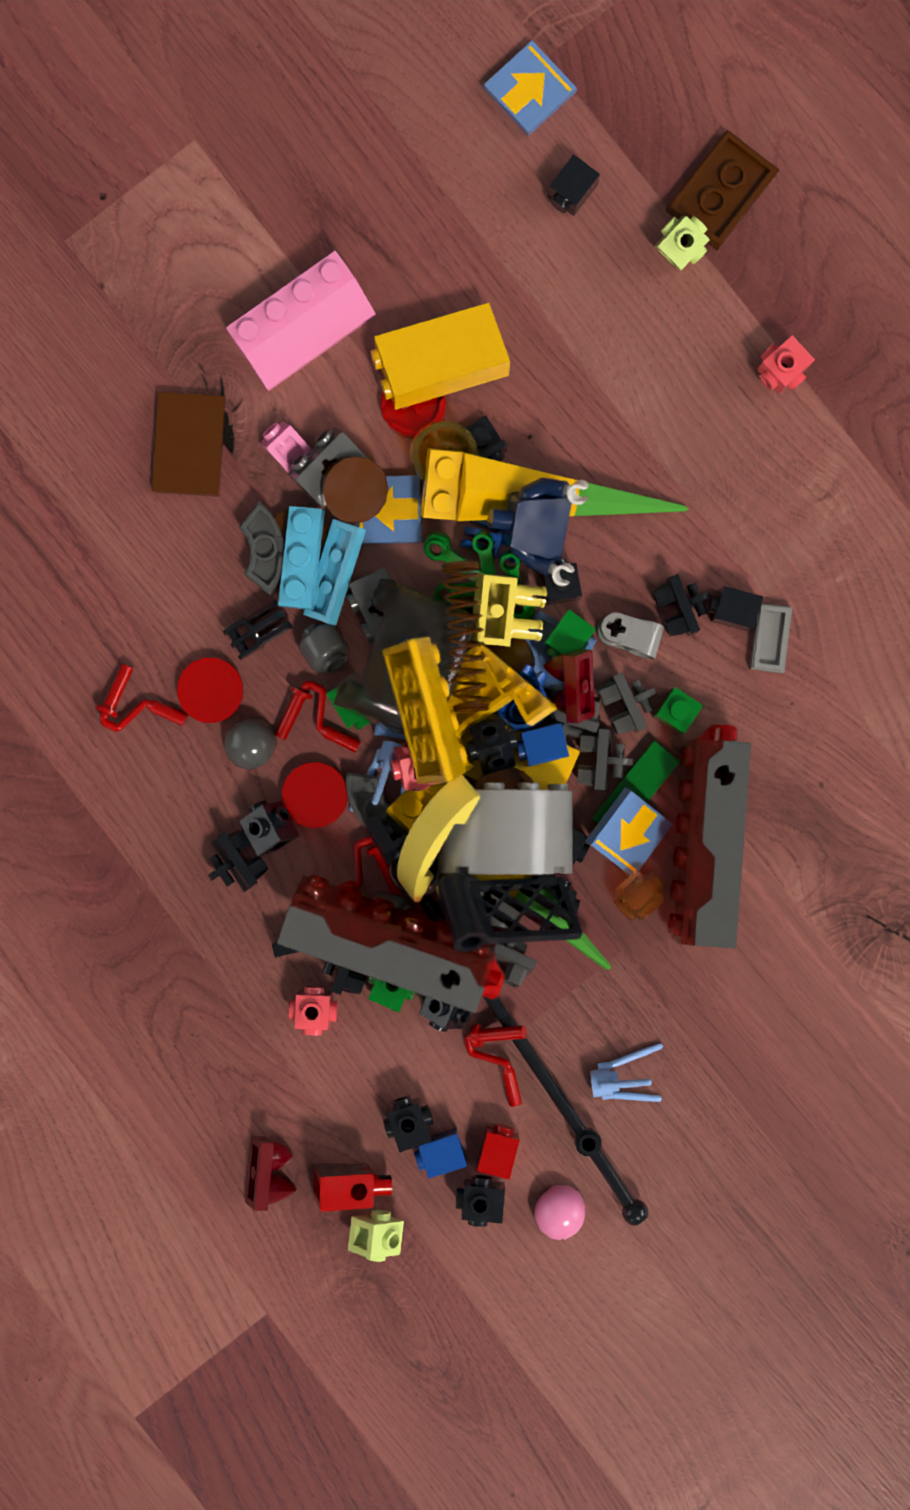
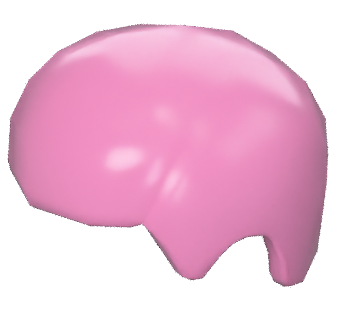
(560, 1212)

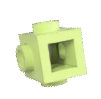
(671, 246)
(375, 1235)

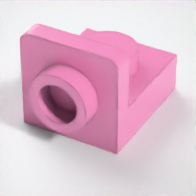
(284, 444)

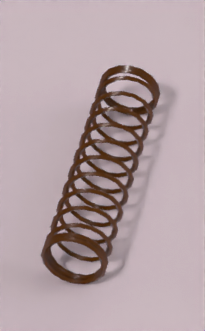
(451, 569)

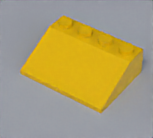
(425, 711)

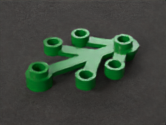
(486, 562)

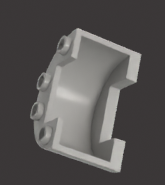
(513, 833)

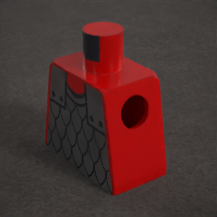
(335, 1182)

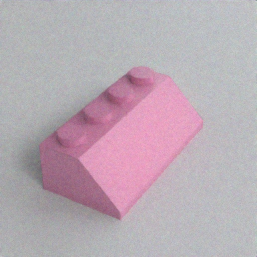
(301, 321)

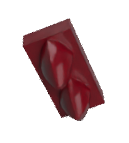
(576, 672)
(261, 1185)

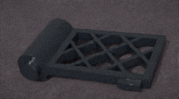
(471, 926)

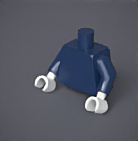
(538, 523)

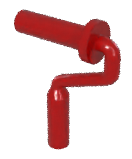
(114, 695)
(294, 707)
(358, 865)
(480, 1035)

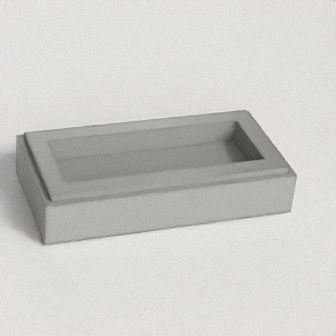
(771, 638)

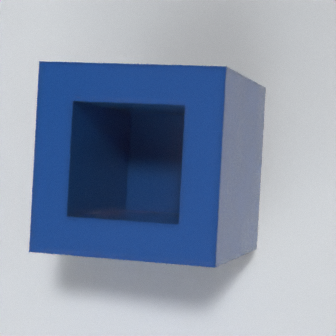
(542, 745)
(442, 1154)

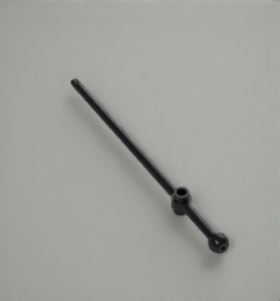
(633, 1210)

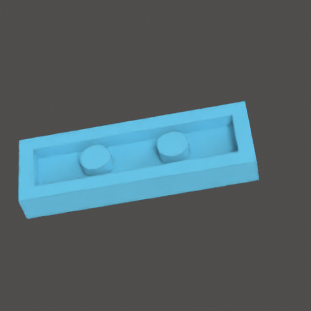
(301, 558)
(335, 570)

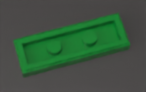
(643, 777)

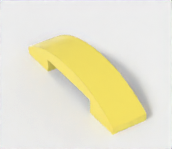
(448, 807)

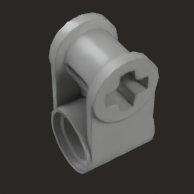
(636, 636)

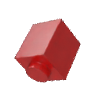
(498, 1151)

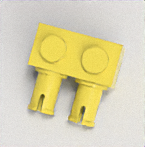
(498, 599)

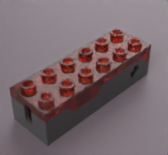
(710, 839)
(388, 944)

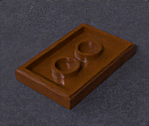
(723, 188)
(188, 444)

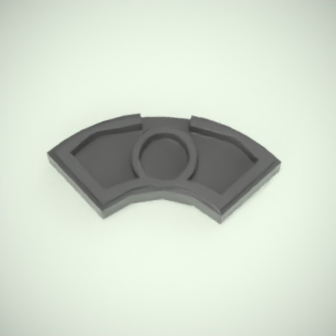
(266, 548)
(360, 795)

